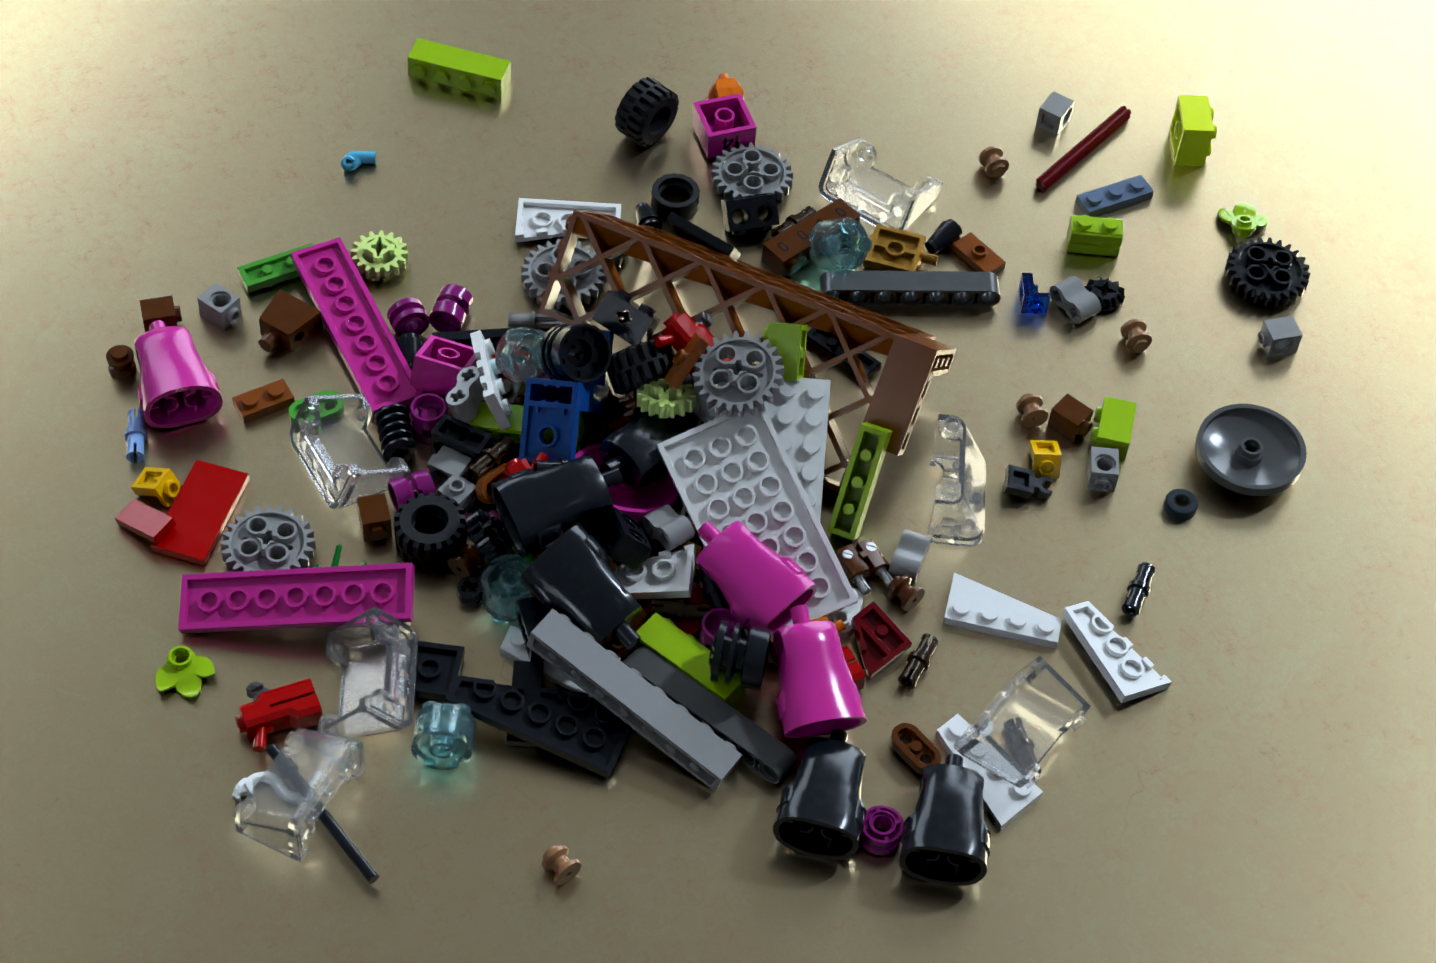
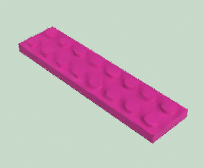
(355, 324)
(293, 597)

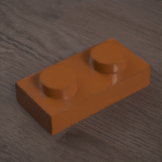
(263, 400)

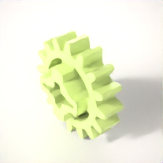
(379, 255)
(665, 400)

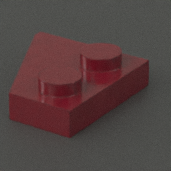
(878, 639)

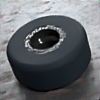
(1177, 511)

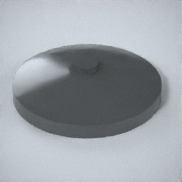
(1250, 449)

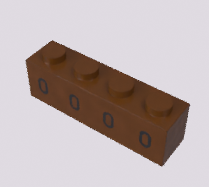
(790, 248)

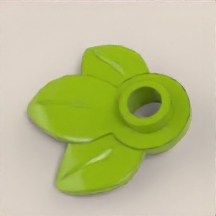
(1243, 219)
(186, 675)

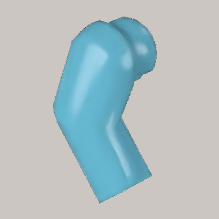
(357, 158)

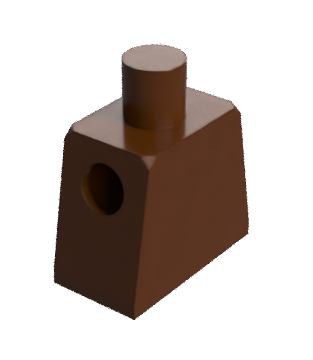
(288, 322)

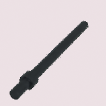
(339, 835)

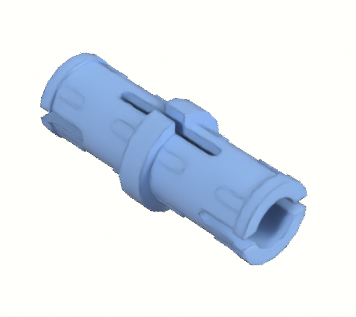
(135, 435)

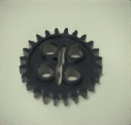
(1267, 271)

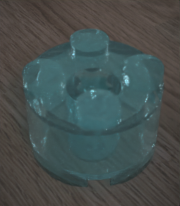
(839, 244)
(512, 350)
(502, 587)
(443, 735)

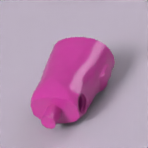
(173, 378)
(753, 577)
(814, 679)

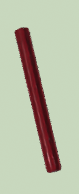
(1083, 148)

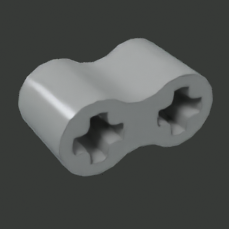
(1075, 299)
(466, 395)
(667, 527)
(910, 555)

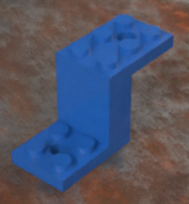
(557, 407)

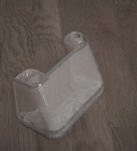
(871, 192)
(339, 450)
(958, 505)
(377, 675)
(1023, 724)
(297, 789)

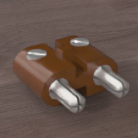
(863, 562)

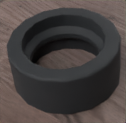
(675, 183)

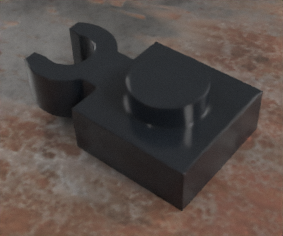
(1023, 483)

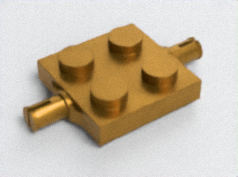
(897, 250)

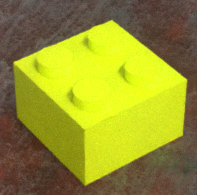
(1192, 130)

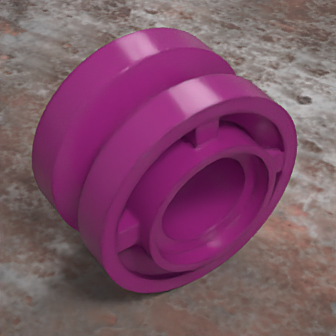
(408, 317)
(882, 842)

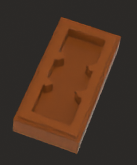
(978, 254)
(685, 360)

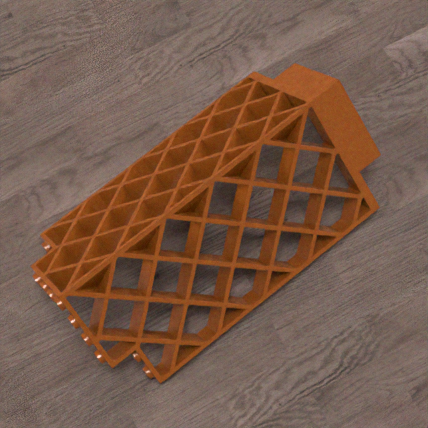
(911, 352)

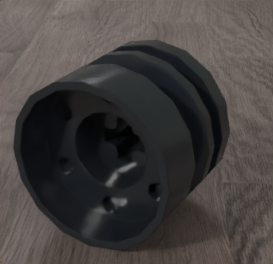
(588, 356)
(740, 655)

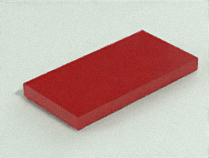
(201, 511)

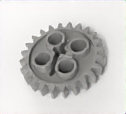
(751, 172)
(538, 264)
(732, 395)
(253, 550)

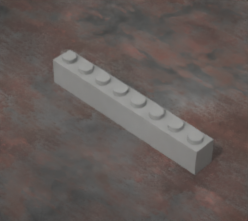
(634, 699)

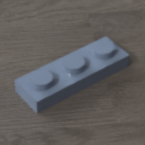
(1114, 196)

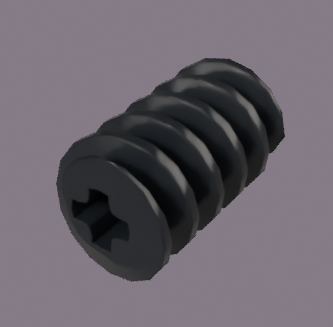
(395, 432)

